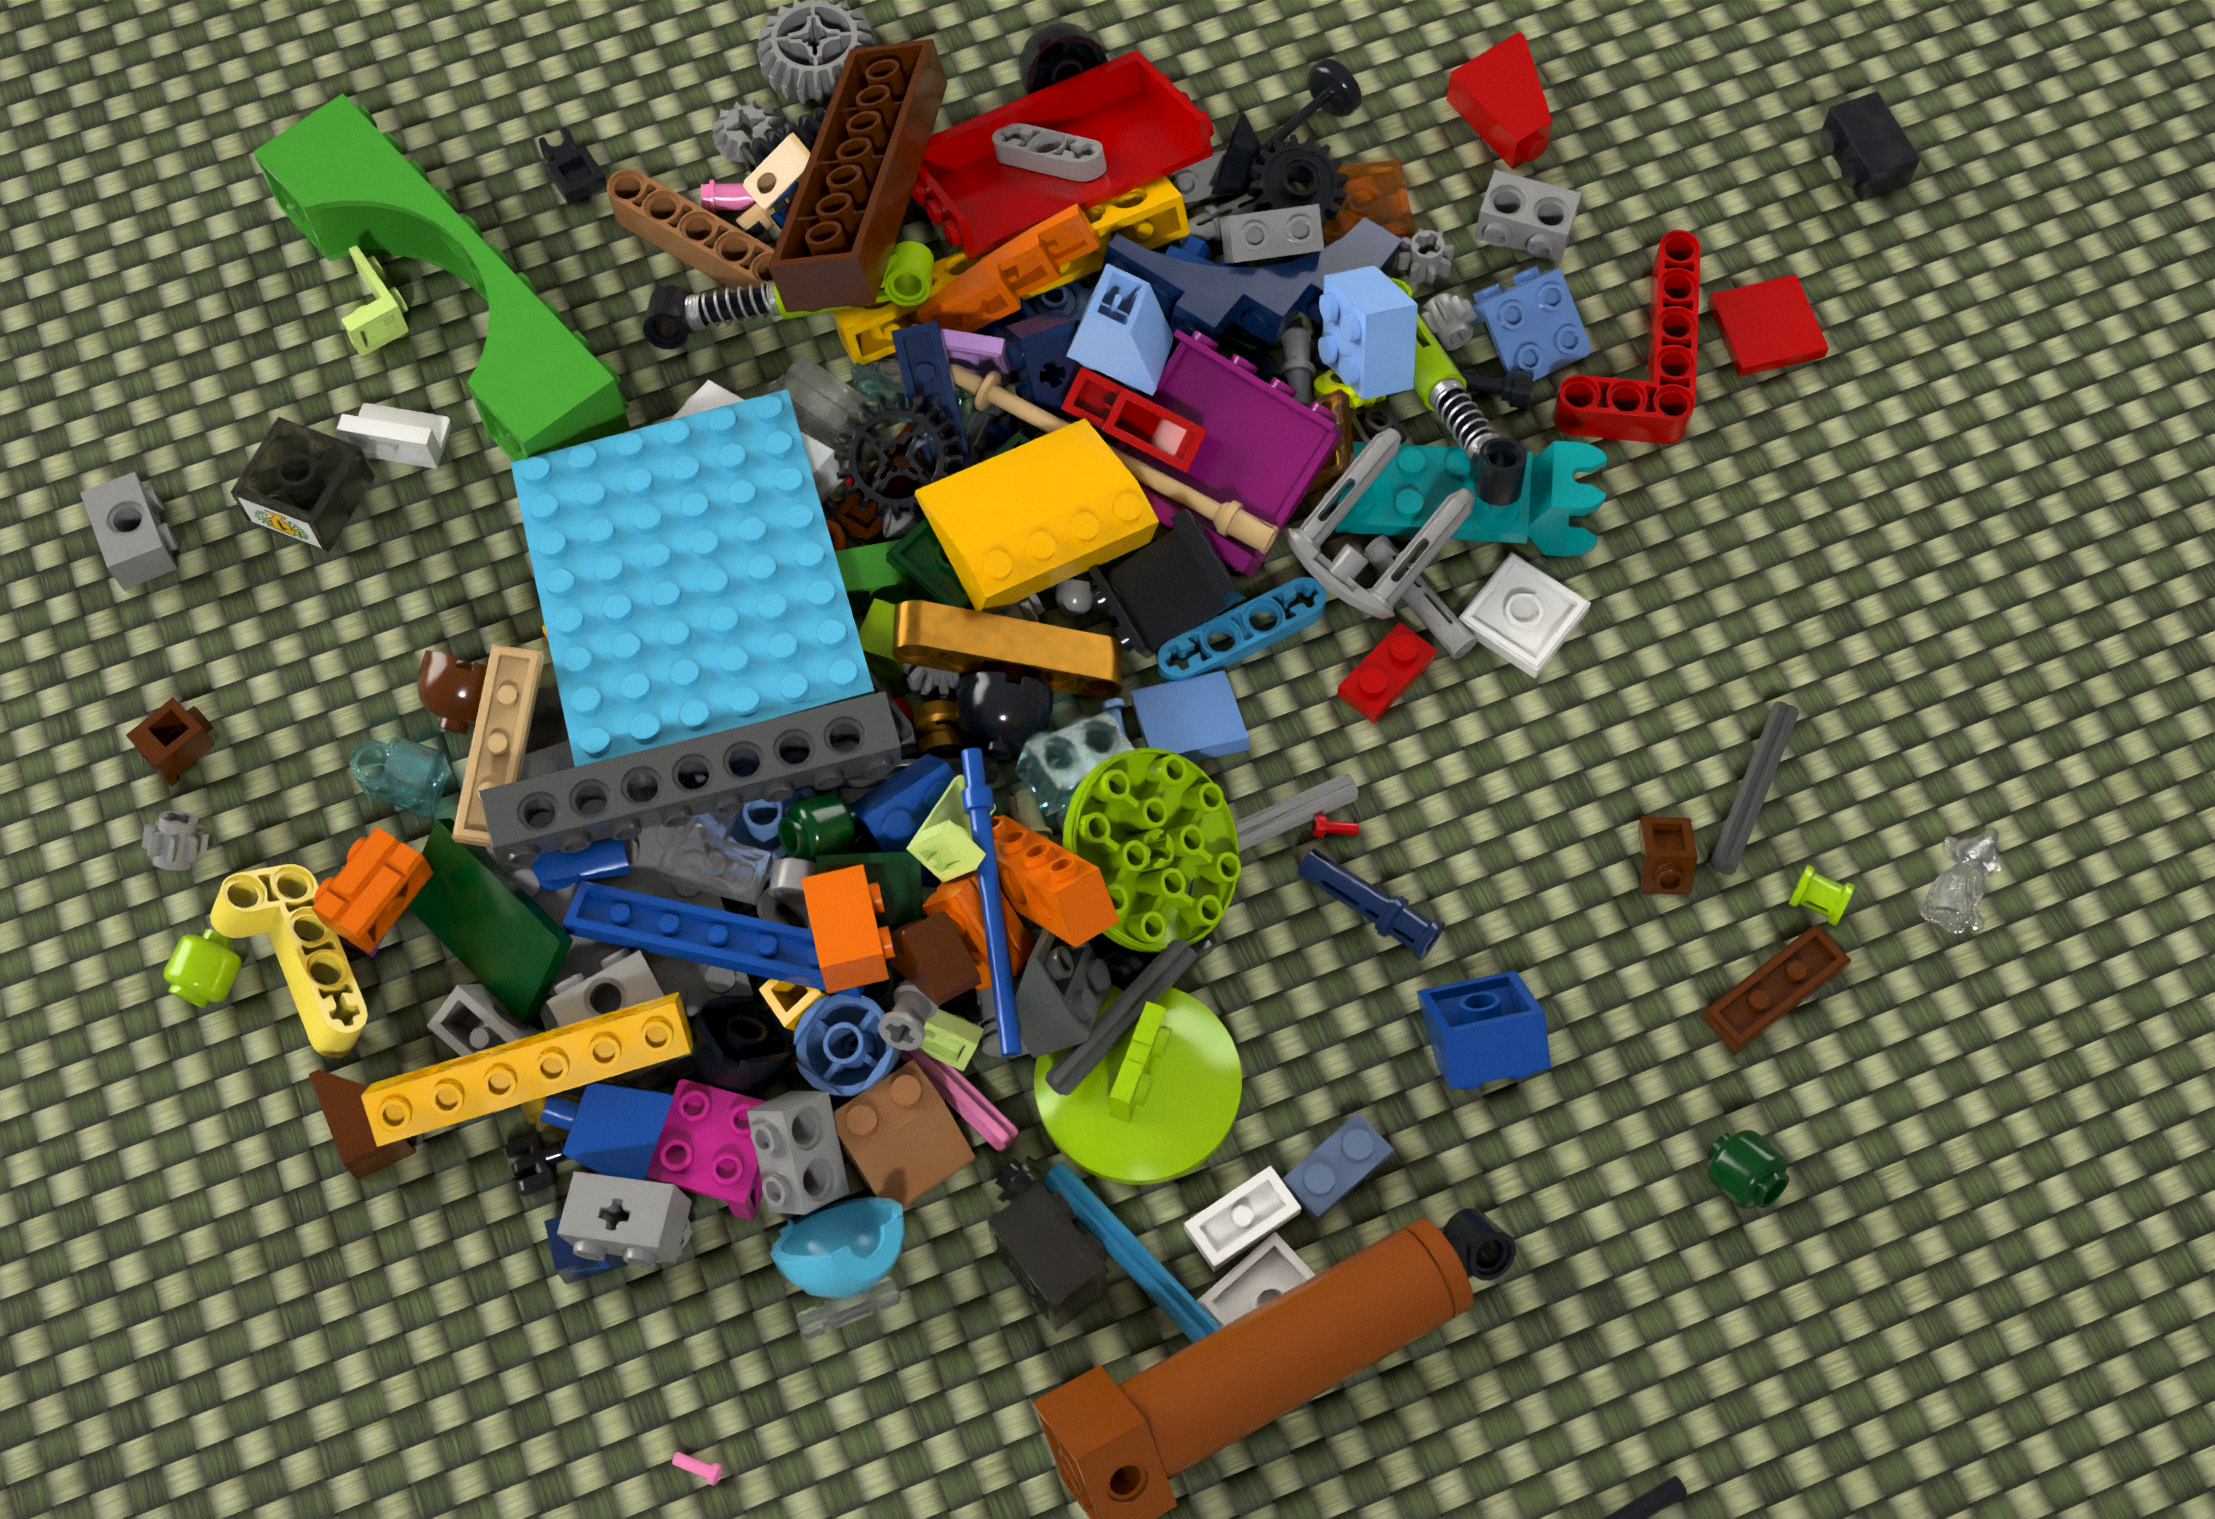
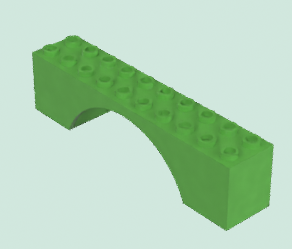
(354, 187)

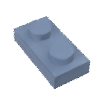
(1337, 1167)

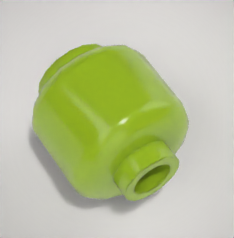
(202, 968)

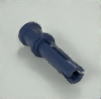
(1390, 914)

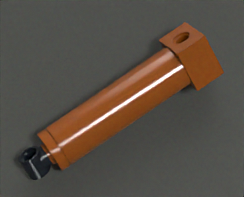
(1132, 1437)

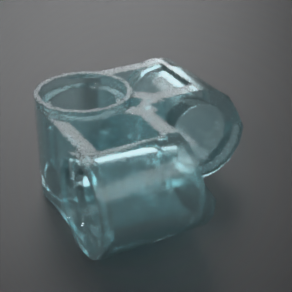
(411, 776)

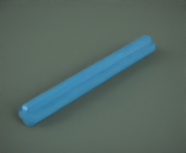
(1131, 1254)

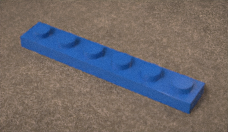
(697, 934)

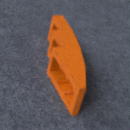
(1013, 270)

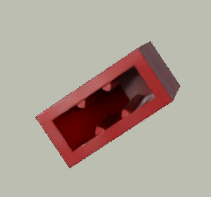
(1504, 100)

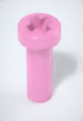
(710, 1472)

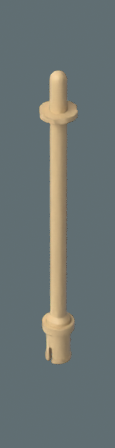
(1227, 517)

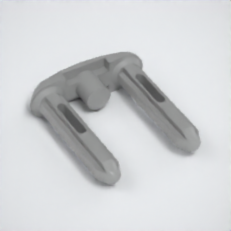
(1340, 573)

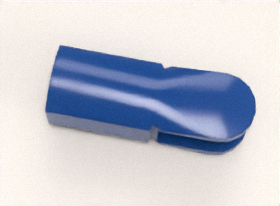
(597, 862)

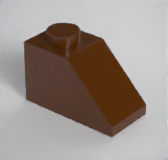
(351, 1128)

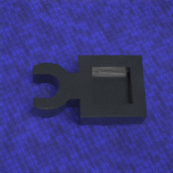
(572, 169)

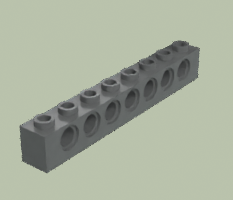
(665, 767)

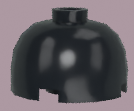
(1057, 54)
(1001, 713)
(740, 1045)

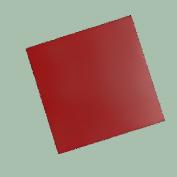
(1767, 325)

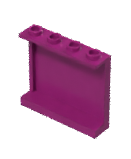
(1256, 447)

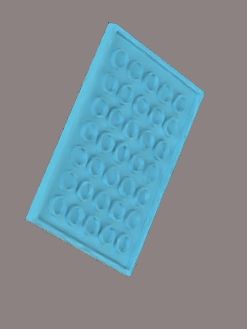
(688, 579)

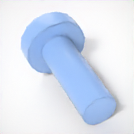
(1114, 707)

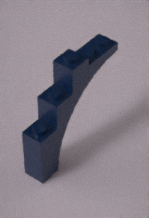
(1254, 297)

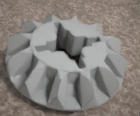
(728, 133)

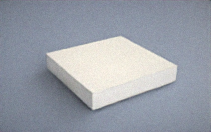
(1524, 615)
(1255, 1280)

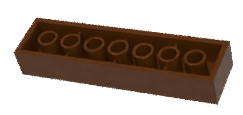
(859, 178)

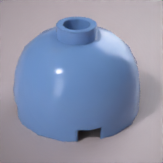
(828, 1042)

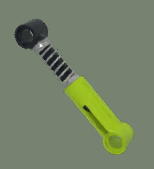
(676, 313)
(1442, 388)

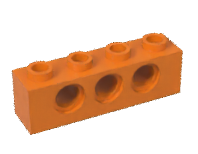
(1051, 883)

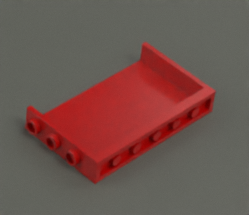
(1123, 104)

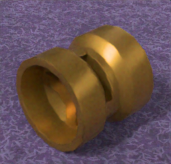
(938, 729)

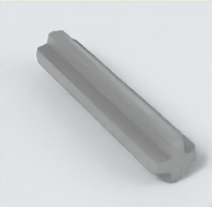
(1295, 811)

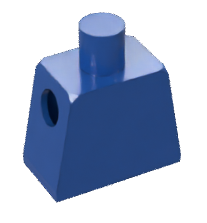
(611, 1126)

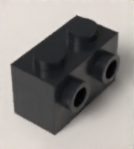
(1869, 146)

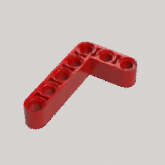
(1673, 275)

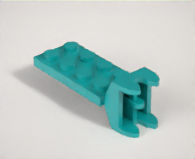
(1425, 476)

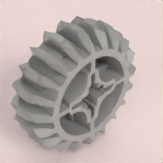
(790, 43)

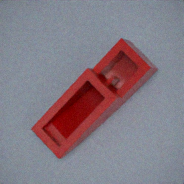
(1134, 419)

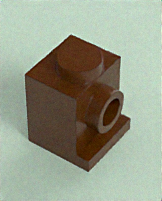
(172, 739)

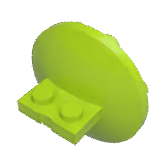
(1150, 831)
(1154, 1099)

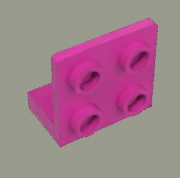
(710, 1147)

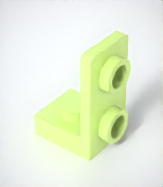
(381, 320)
(945, 837)
(950, 1039)

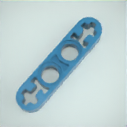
(1237, 625)

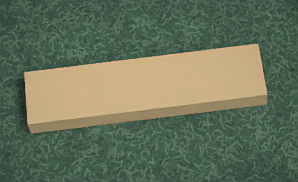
(498, 735)

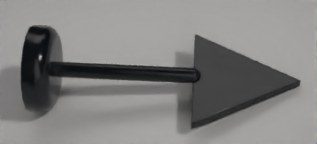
(1331, 89)

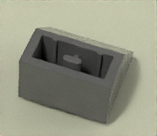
(1060, 995)

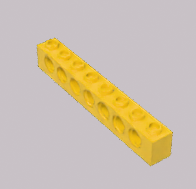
(1144, 215)

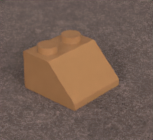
(902, 1136)

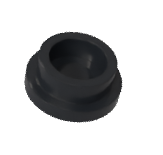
(1017, 1179)

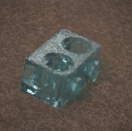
(1072, 754)

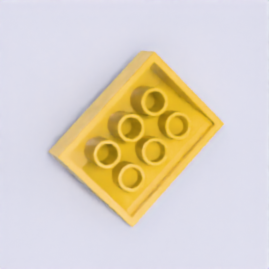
(1037, 515)

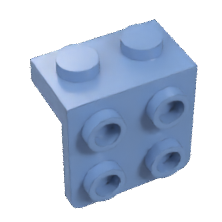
(1533, 322)

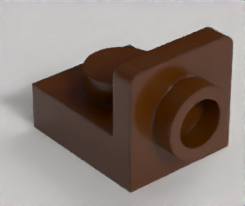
(1667, 855)

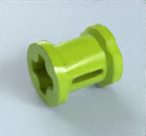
(1821, 895)

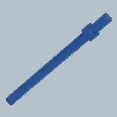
(978, 804)

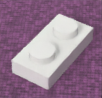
(1242, 1218)

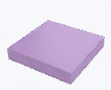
(978, 353)

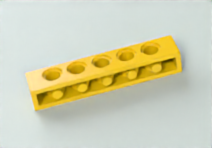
(527, 1069)

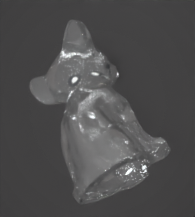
(1959, 890)

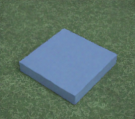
(1191, 717)

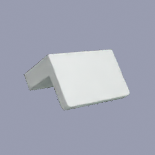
(397, 434)

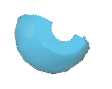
(841, 1246)

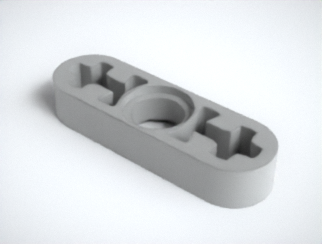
(1049, 152)

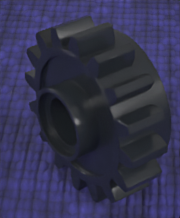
(1301, 165)

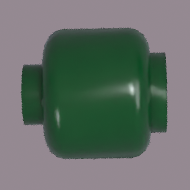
(817, 827)
(1747, 1169)

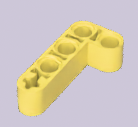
(329, 1012)

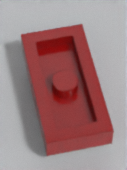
(1387, 672)

